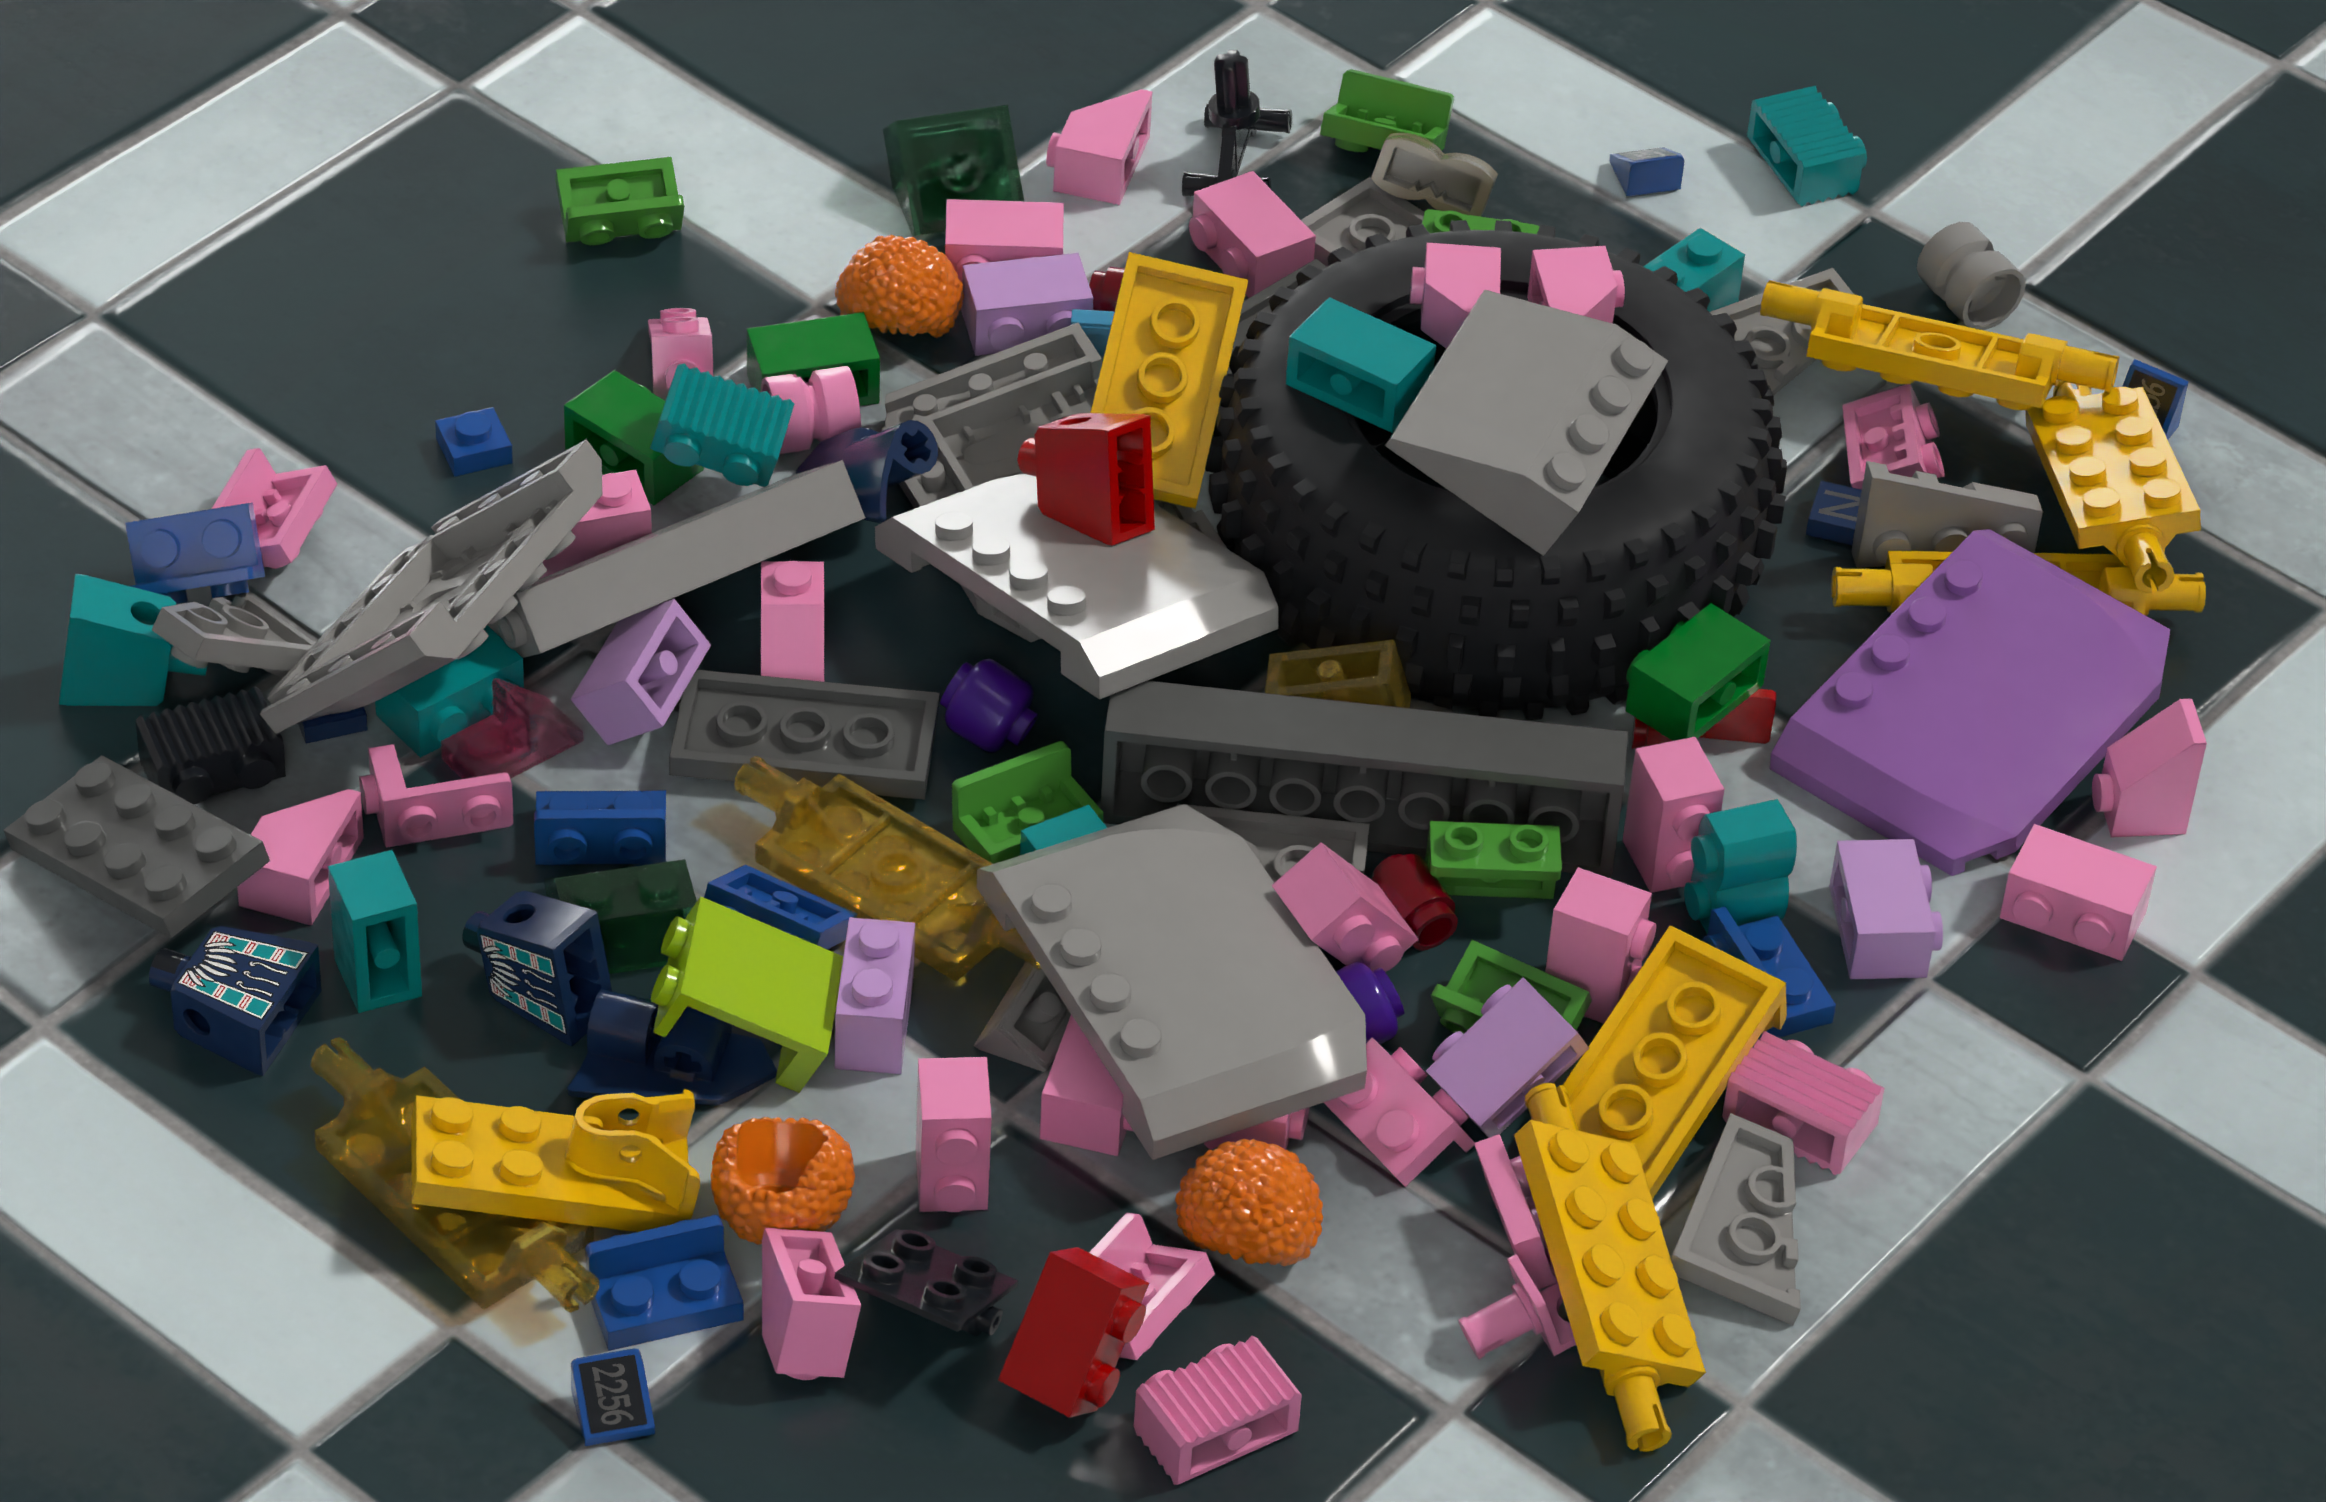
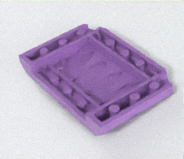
(1976, 704)

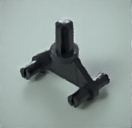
(1239, 116)

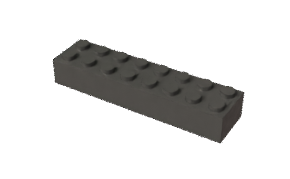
(1362, 766)

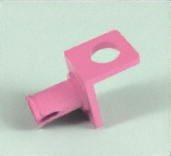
(1518, 1314)

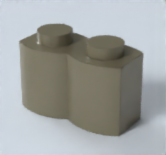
(1419, 170)

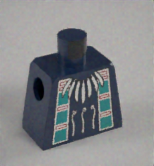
(542, 961)
(240, 992)

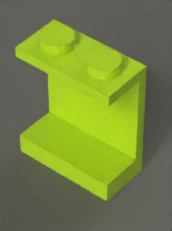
(753, 981)

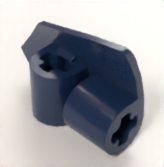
(877, 460)
(693, 1056)

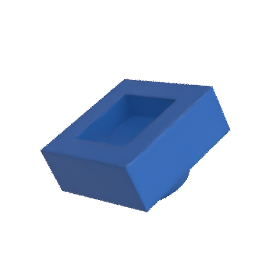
(473, 441)

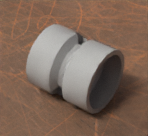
(1971, 276)

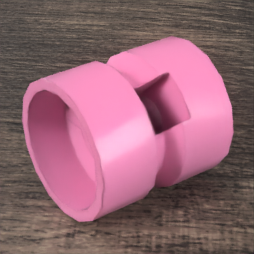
(822, 405)

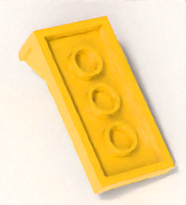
(1169, 361)
(1672, 1048)
(558, 1165)

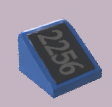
(1648, 170)
(2163, 391)
(611, 1397)

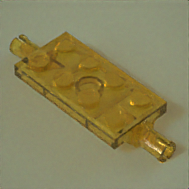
(879, 865)
(477, 1250)

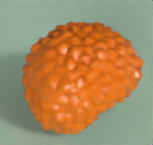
(901, 287)
(781, 1176)
(1251, 1203)

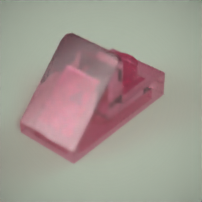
(512, 740)

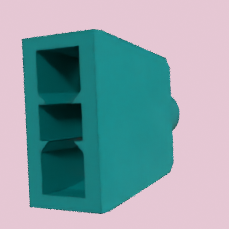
(112, 647)

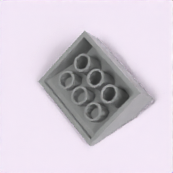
(1527, 412)

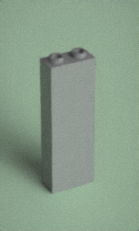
(679, 559)

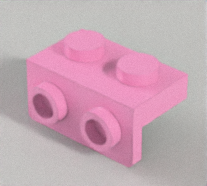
(283, 503)
(1398, 1116)
(1172, 1276)

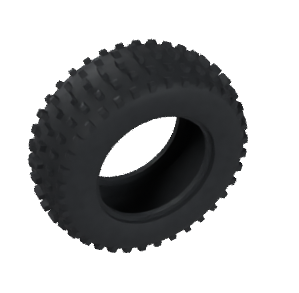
(1472, 608)

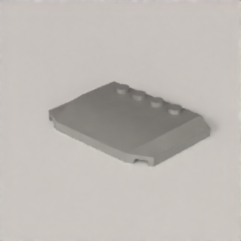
(988, 412)
(441, 592)
(1107, 608)
(1184, 975)

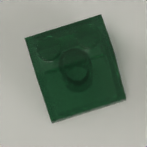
(951, 158)
(632, 908)

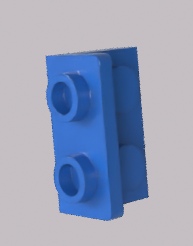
(196, 551)
(600, 827)
(781, 906)
(1773, 950)
(663, 1282)

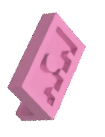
(1893, 432)
(1516, 1209)

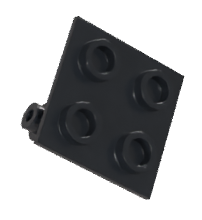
(931, 1281)

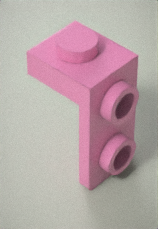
(676, 341)
(432, 809)

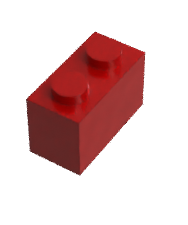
(1075, 1332)

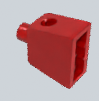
(1094, 474)

